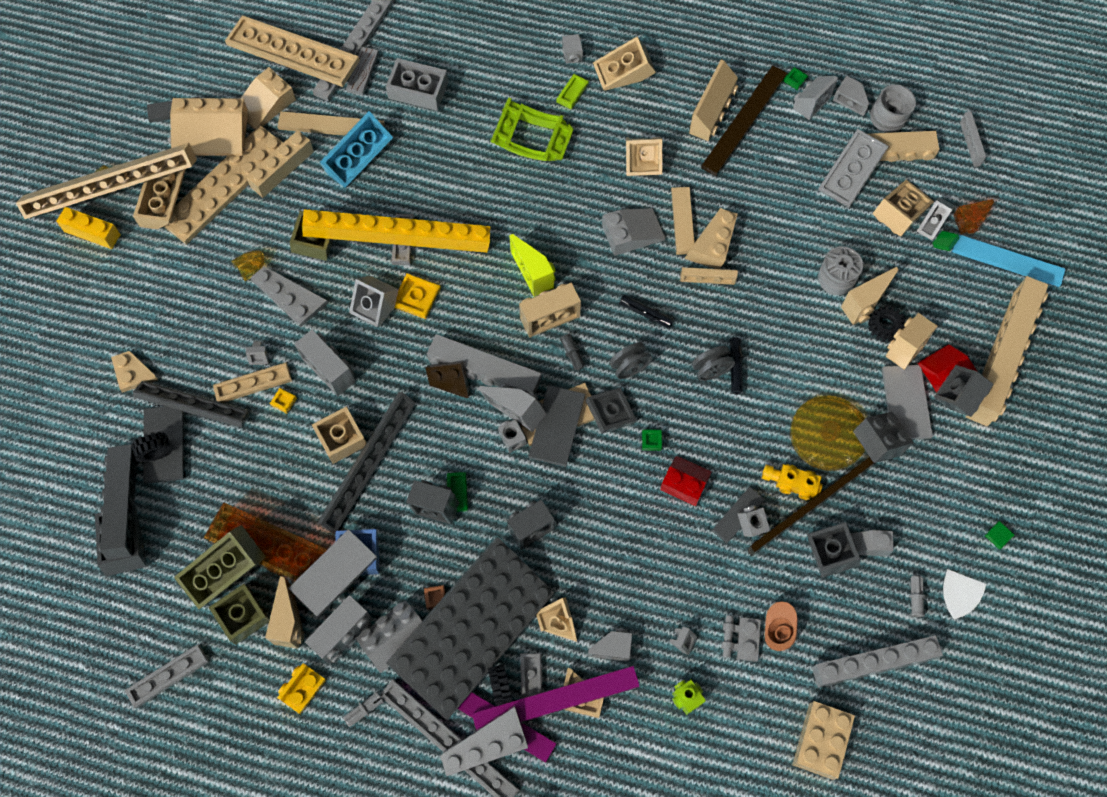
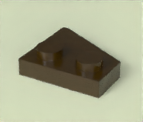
(449, 377)

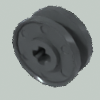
(630, 360)
(713, 363)

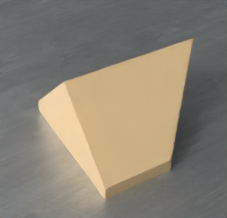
(557, 620)

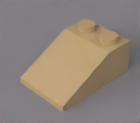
(624, 65)
(266, 98)
(902, 207)
(864, 298)
(285, 622)

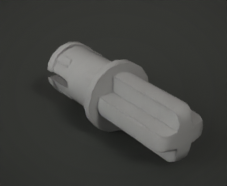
(917, 596)
(363, 709)

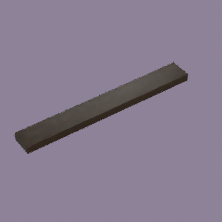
(743, 121)
(810, 506)

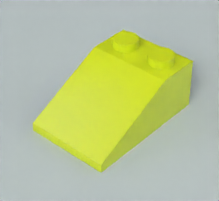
(533, 266)

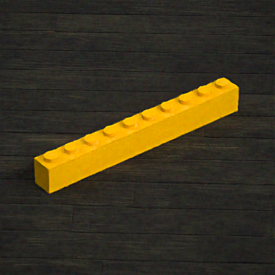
(395, 231)

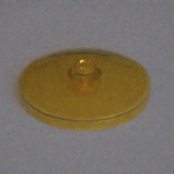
(825, 433)

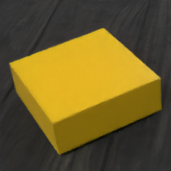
(283, 400)

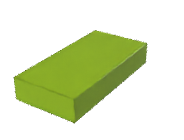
(572, 91)

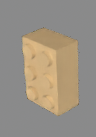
(550, 309)
(823, 740)

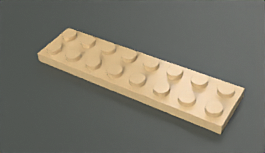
(292, 51)
(220, 186)

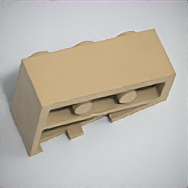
(714, 241)

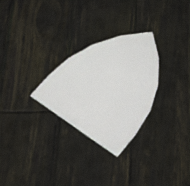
(961, 593)

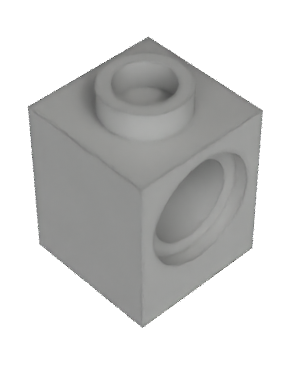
(572, 48)
(512, 443)
(760, 525)

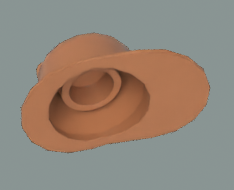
(781, 626)

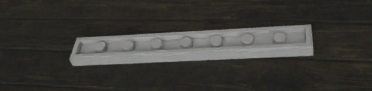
(444, 738)

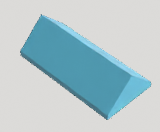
(356, 150)

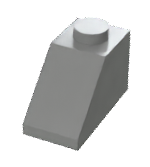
(852, 96)
(935, 218)
(873, 542)
(613, 646)

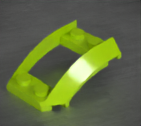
(507, 123)

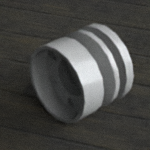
(892, 108)
(840, 270)

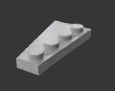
(290, 297)
(486, 744)

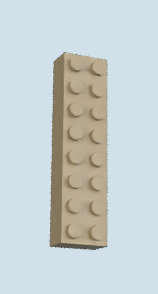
(1009, 347)

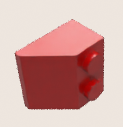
(941, 363)
(685, 480)

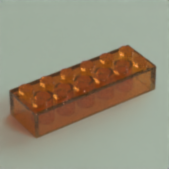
(284, 551)

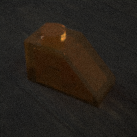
(971, 216)

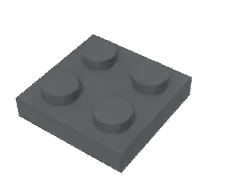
(610, 410)

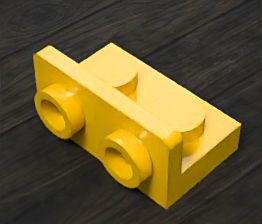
(301, 688)

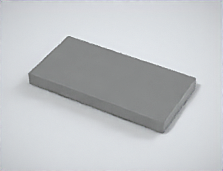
(853, 168)
(908, 399)
(333, 573)

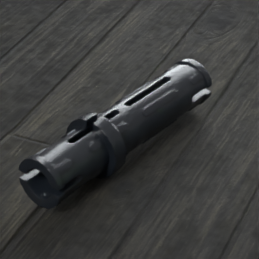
(646, 311)
(736, 371)

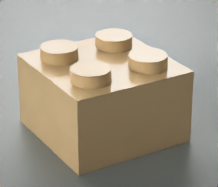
(910, 340)
(339, 435)

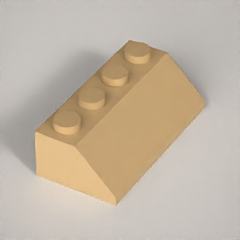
(713, 102)
(158, 200)

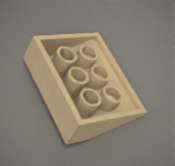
(209, 125)

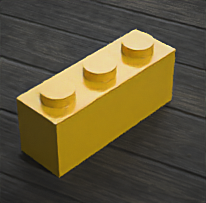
(88, 227)

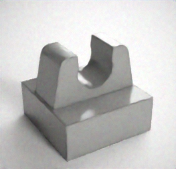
(257, 354)
(685, 640)

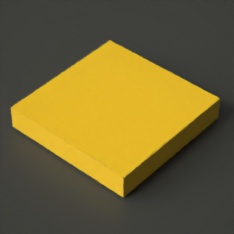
(416, 296)

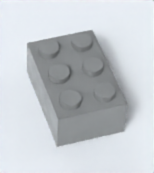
(417, 84)
(325, 362)
(339, 630)
(388, 634)

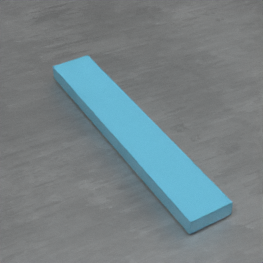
(1009, 260)

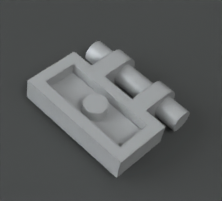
(748, 638)

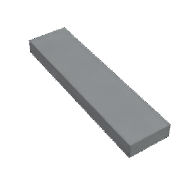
(166, 676)

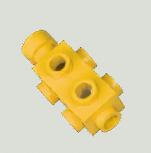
(798, 484)

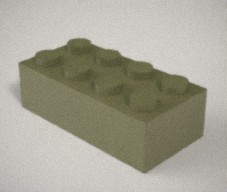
(220, 567)

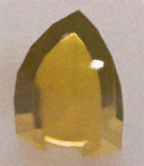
(249, 263)

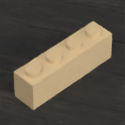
(909, 145)
(280, 164)

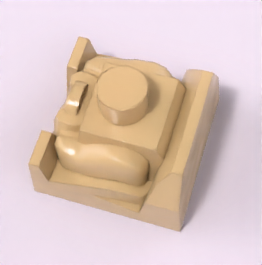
(643, 156)

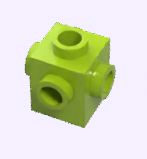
(688, 704)

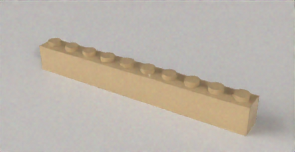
(107, 181)

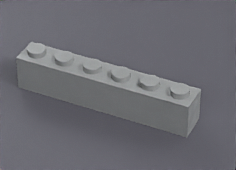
(483, 366)
(877, 661)

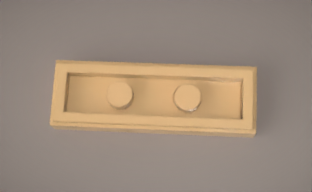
(712, 276)

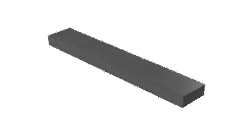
(191, 404)

